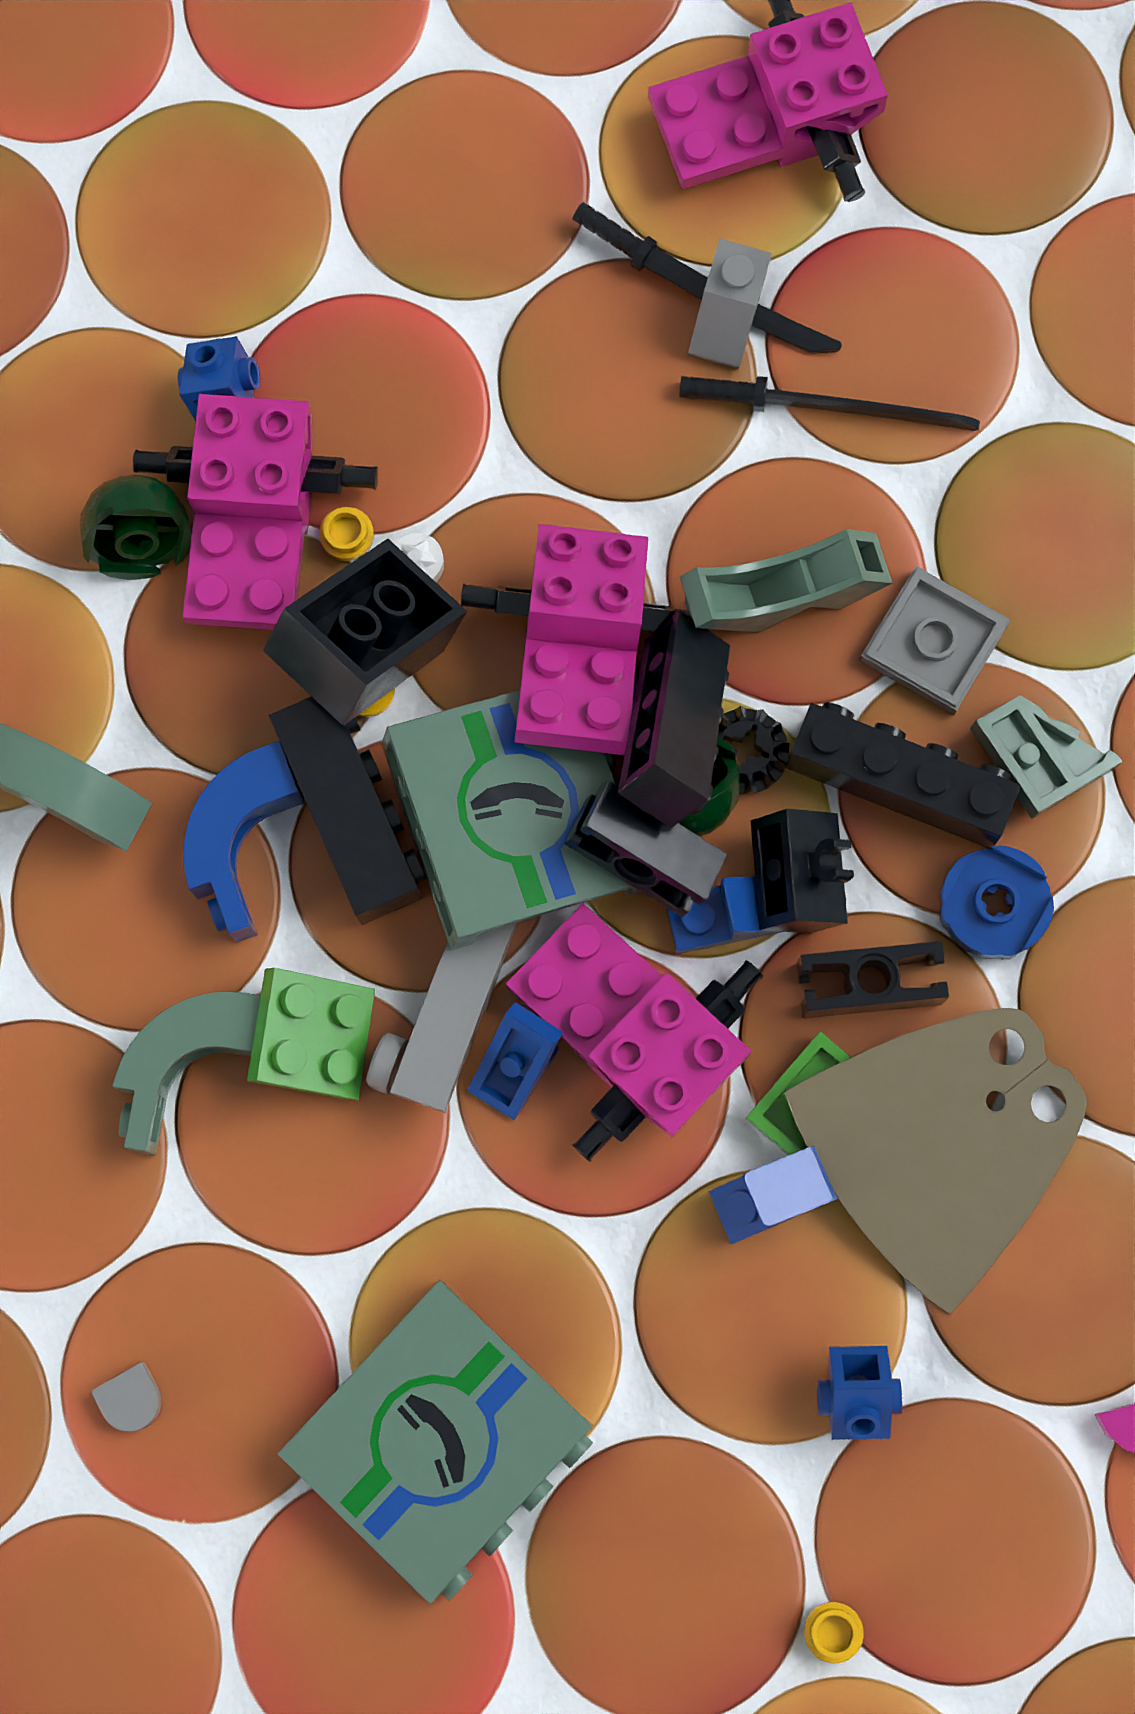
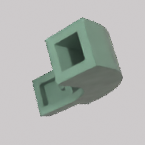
(70, 789)
(168, 1045)

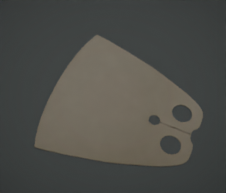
(923, 1155)

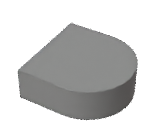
(386, 1062)
(130, 1399)

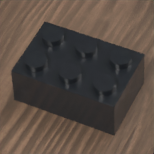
(364, 631)

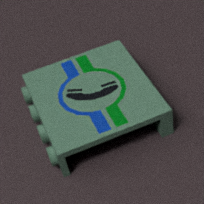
(495, 816)
(437, 1443)

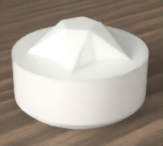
(424, 552)

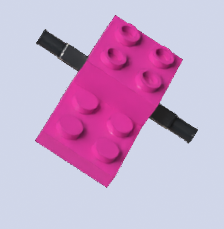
(788, 101)
(250, 505)
(579, 636)
(633, 1027)

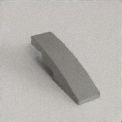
(451, 1019)

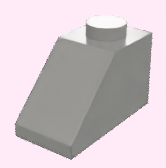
(729, 303)

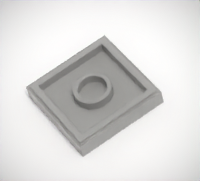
(934, 640)

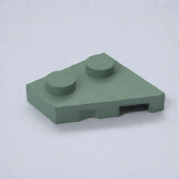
(1040, 754)

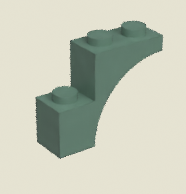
(773, 589)

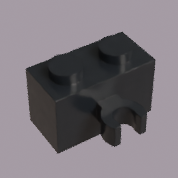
(799, 871)

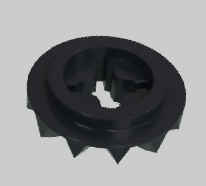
(770, 740)

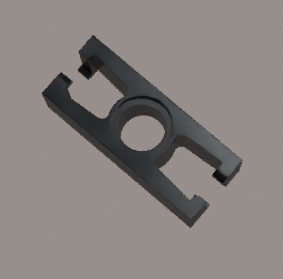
(644, 852)
(887, 961)

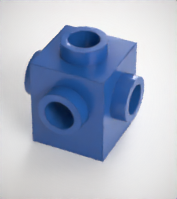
(216, 369)
(859, 1393)

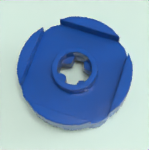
(1027, 894)

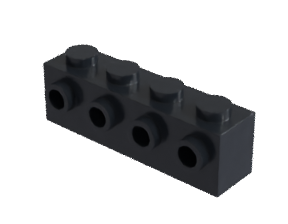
(675, 721)
(903, 775)
(348, 810)

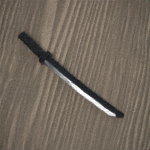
(647, 255)
(759, 396)

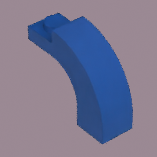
(224, 814)

